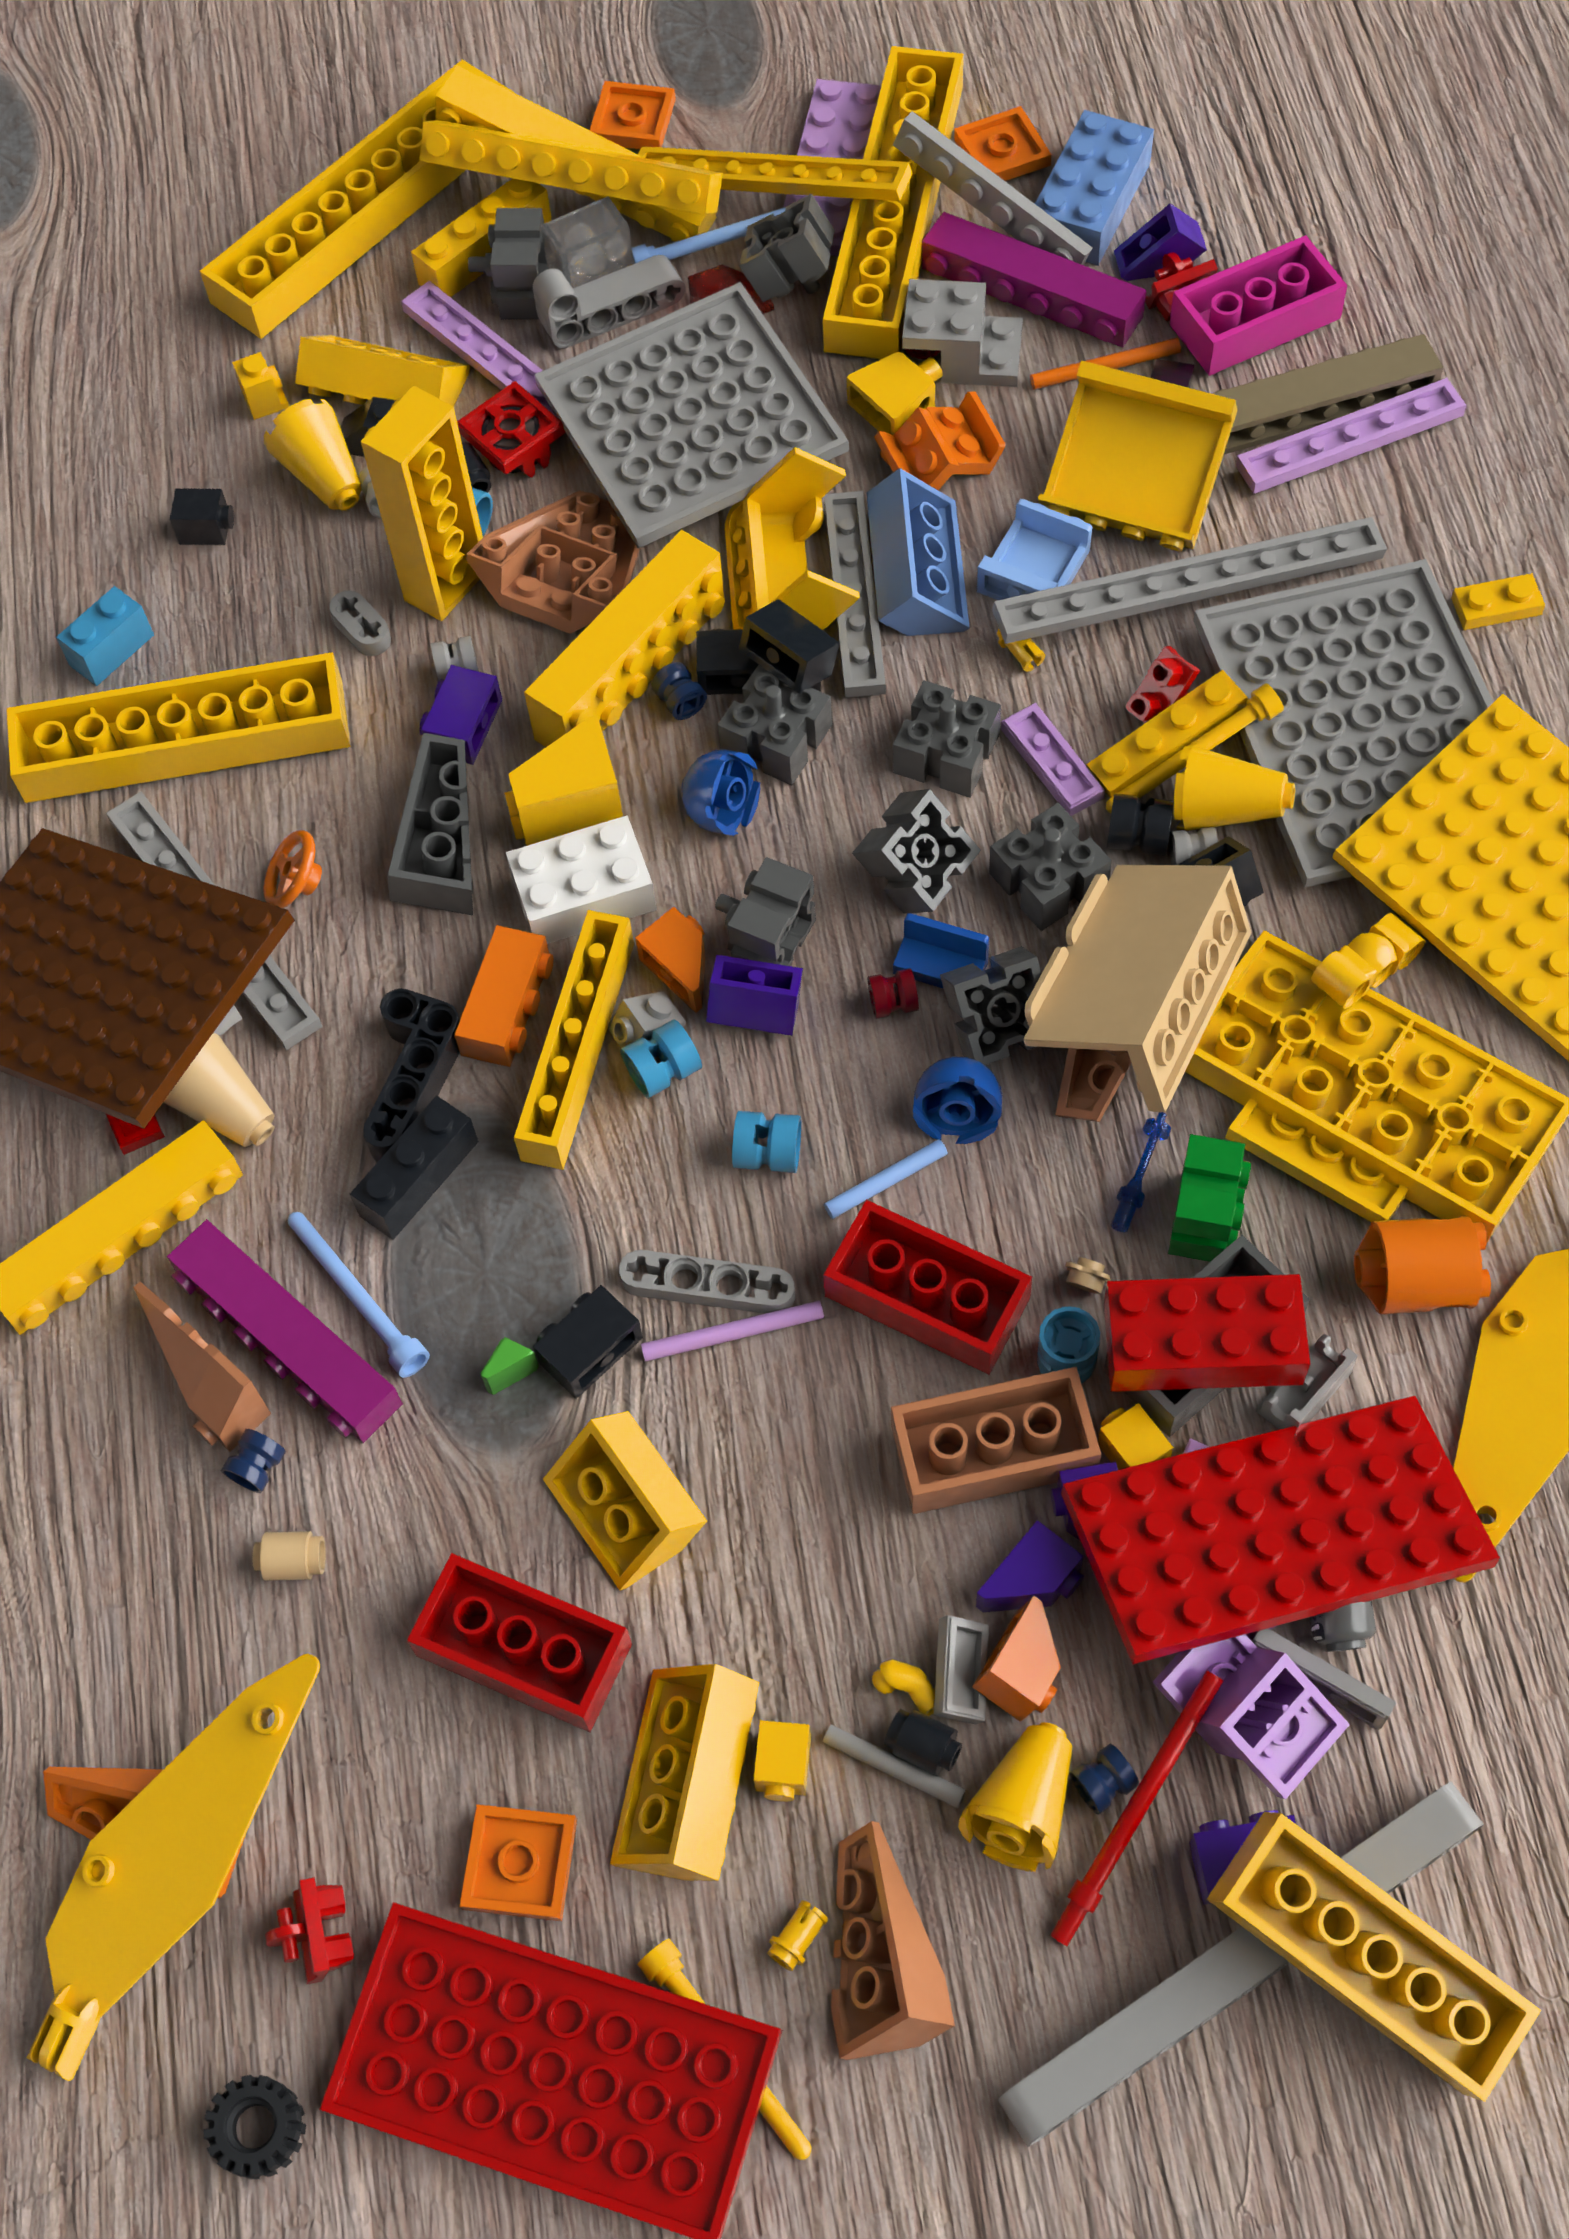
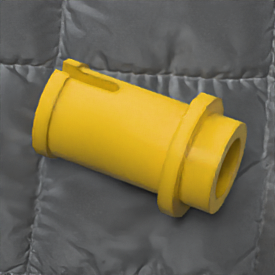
(1024, 652)
(797, 1936)

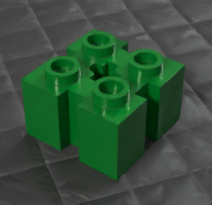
(1209, 1198)

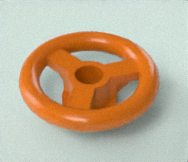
(297, 873)

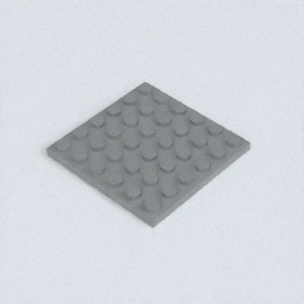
(688, 412)

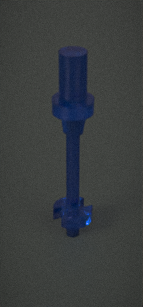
(1131, 1195)

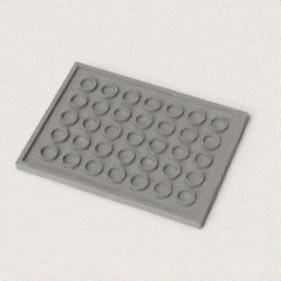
(1367, 691)

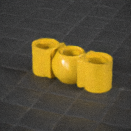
(1368, 960)

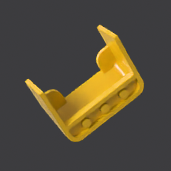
(768, 543)

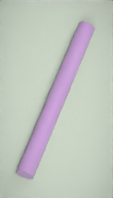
(732, 1330)

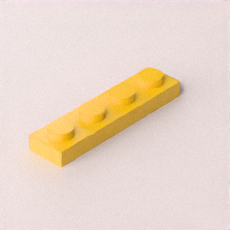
(1168, 733)

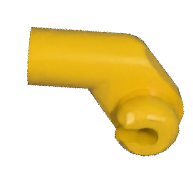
(906, 1678)

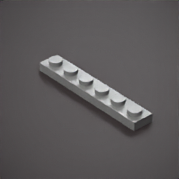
(986, 190)
(853, 568)

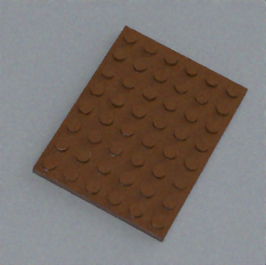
(118, 971)

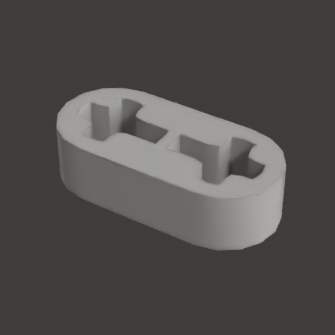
(353, 627)

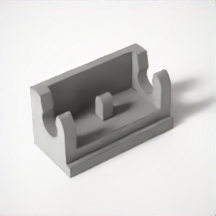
(1299, 1403)

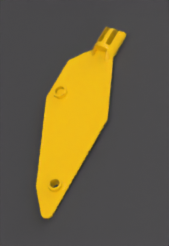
(1518, 1397)
(162, 1862)

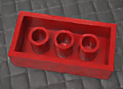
(927, 1286)
(1206, 1333)
(520, 1642)

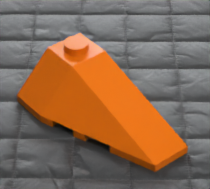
(93, 1796)

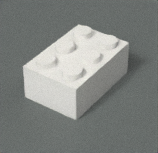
(581, 872)

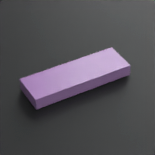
(1052, 759)

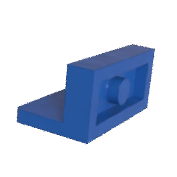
(937, 948)

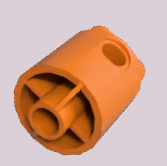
(1422, 1264)

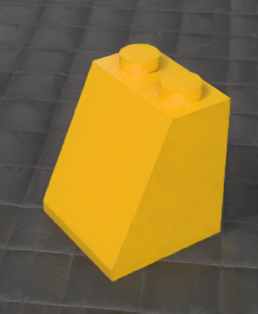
(564, 786)

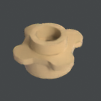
(1087, 1275)

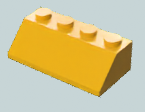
(373, 370)
(685, 1772)

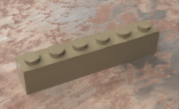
(1328, 390)

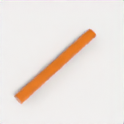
(1115, 361)

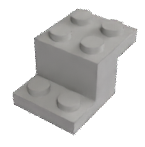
(953, 320)

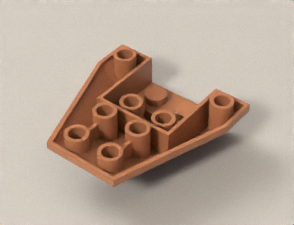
(558, 561)

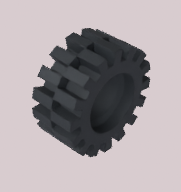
(223, 2121)

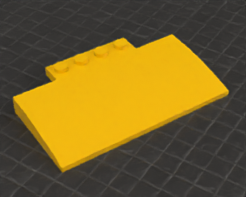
(1370, 1096)

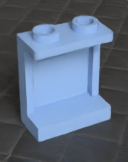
(1036, 553)

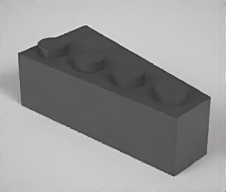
(433, 840)

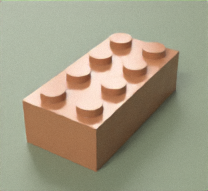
(993, 1439)

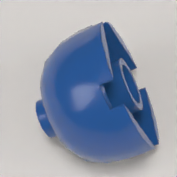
(721, 791)
(958, 1099)

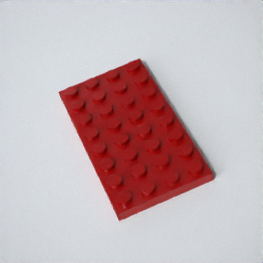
(1276, 1528)
(554, 2072)

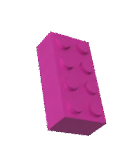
(1257, 305)

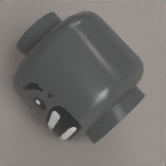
(1344, 1627)

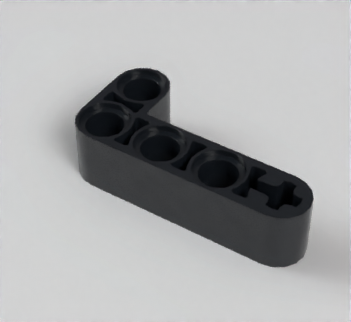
(405, 1079)

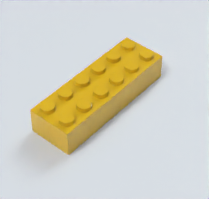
(424, 500)
(629, 640)
(1374, 1955)

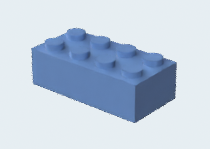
(1097, 178)

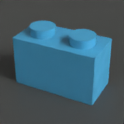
(105, 636)

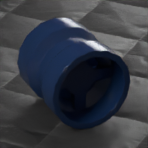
(682, 695)
(254, 1457)
(1099, 1781)

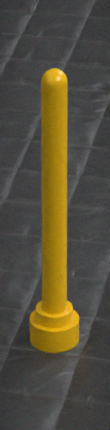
(1262, 704)
(665, 1968)

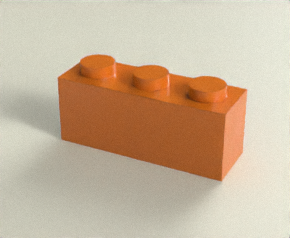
(504, 996)

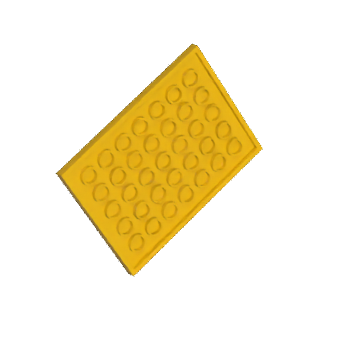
(1483, 862)

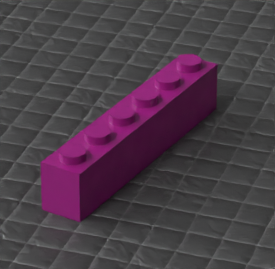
(1034, 279)
(284, 1331)

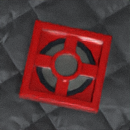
(510, 433)

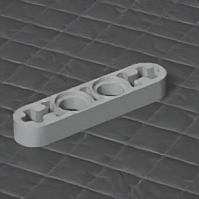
(705, 1289)

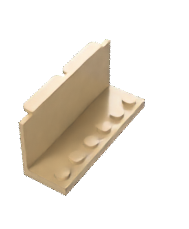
(1142, 969)

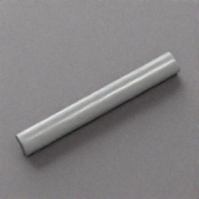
(894, 1766)

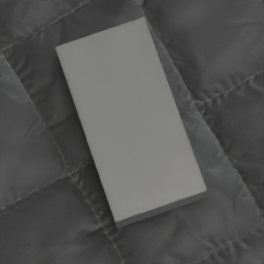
(960, 1658)

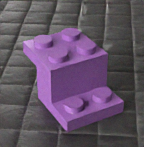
(1261, 1712)

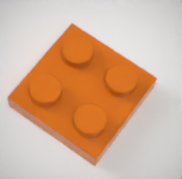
(633, 114)
(1005, 144)
(518, 1862)

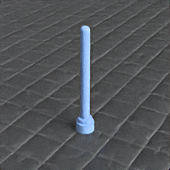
(699, 241)
(405, 1354)

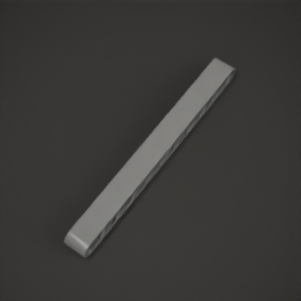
(1217, 1978)

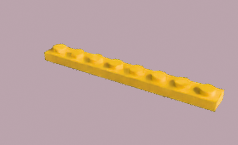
(794, 173)

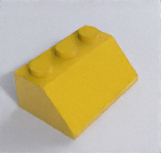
(623, 1498)

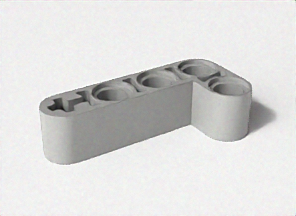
(605, 302)

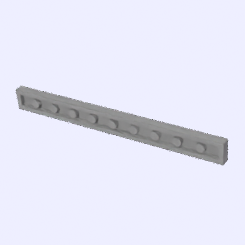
(1188, 580)

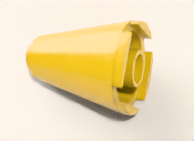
(315, 452)
(1227, 791)
(1023, 1801)

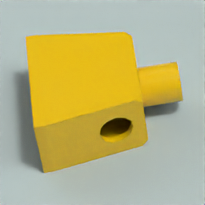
(892, 390)

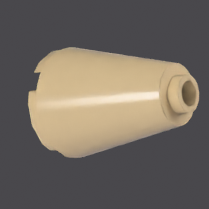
(222, 1096)

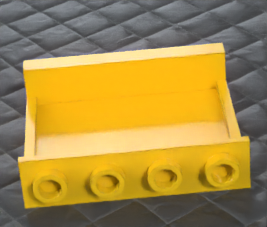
(1139, 455)

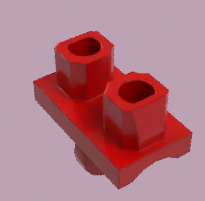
(1174, 276)
(1163, 685)
(318, 1952)

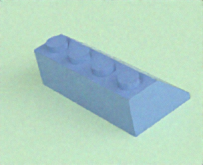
(916, 557)

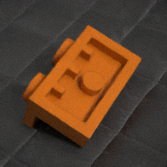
(970, 435)
(919, 450)

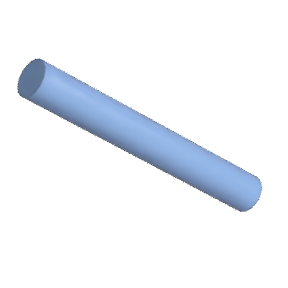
(885, 1179)

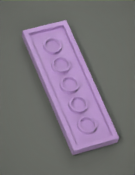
(837, 128)

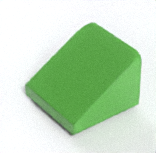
(508, 1365)

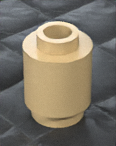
(289, 1555)

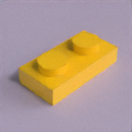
(1498, 601)

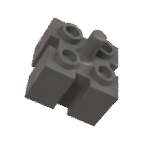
(788, 250)
(514, 261)
(776, 724)
(946, 738)
(916, 851)
(1047, 865)
(773, 915)
(992, 1003)

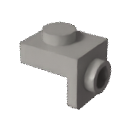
(641, 1015)

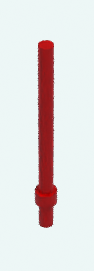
(1085, 1893)

